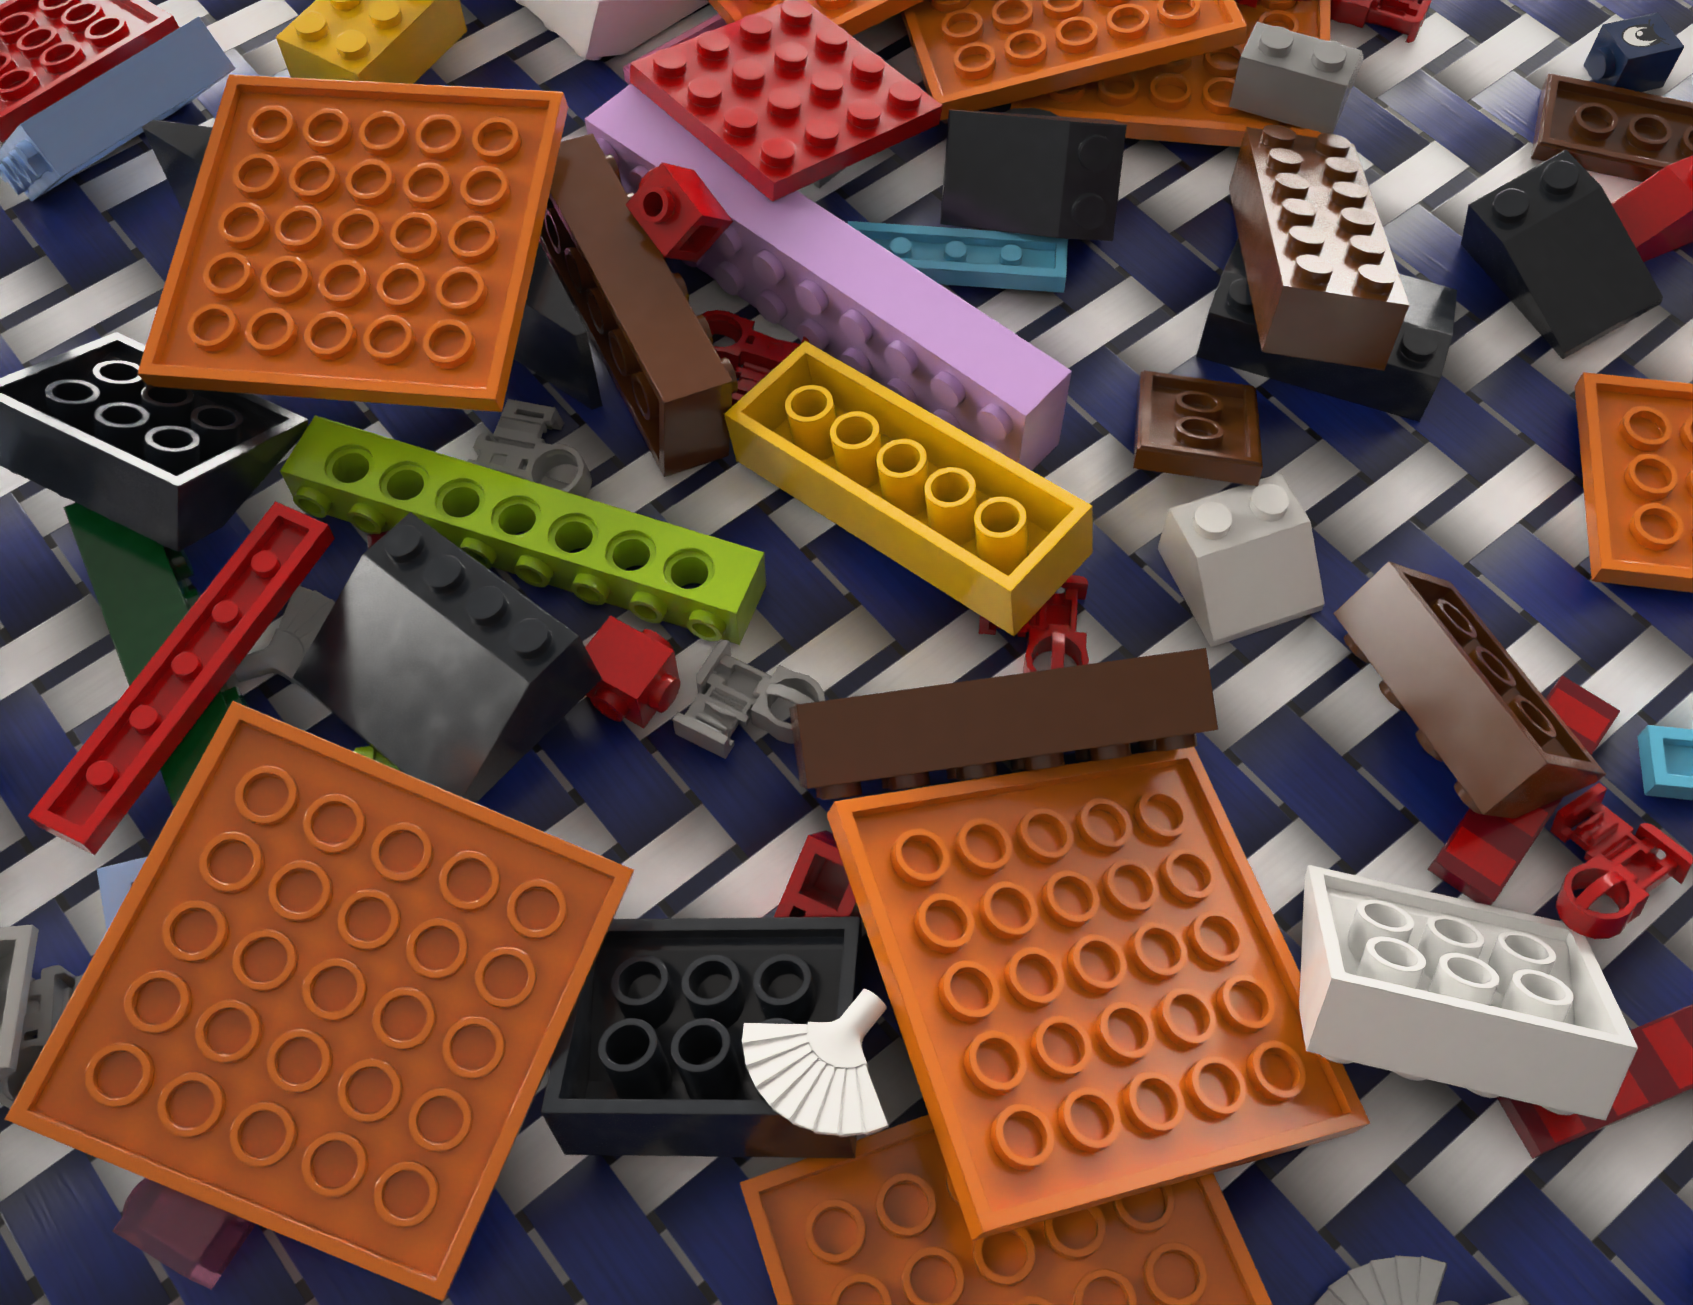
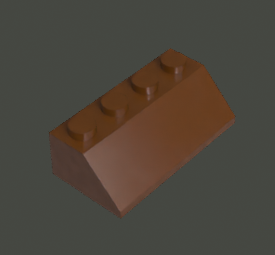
(1464, 694)

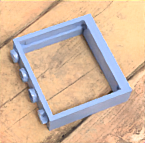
(112, 109)

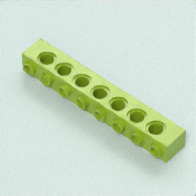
(374, 477)

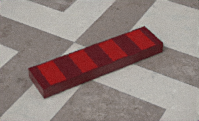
(1489, 848)
(1656, 1074)

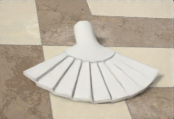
(819, 1070)

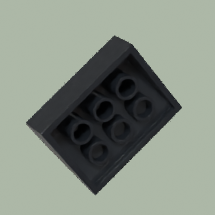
(1401, 389)
(137, 451)
(443, 662)
(659, 1033)

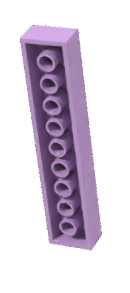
(852, 294)

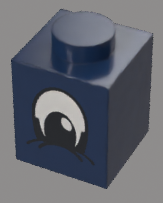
(1634, 53)

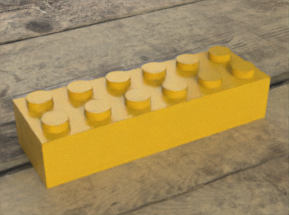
(912, 486)

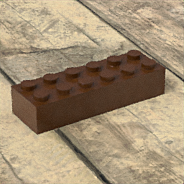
(1315, 250)
(636, 312)
(1002, 718)

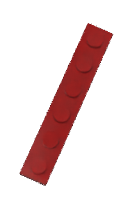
(181, 679)

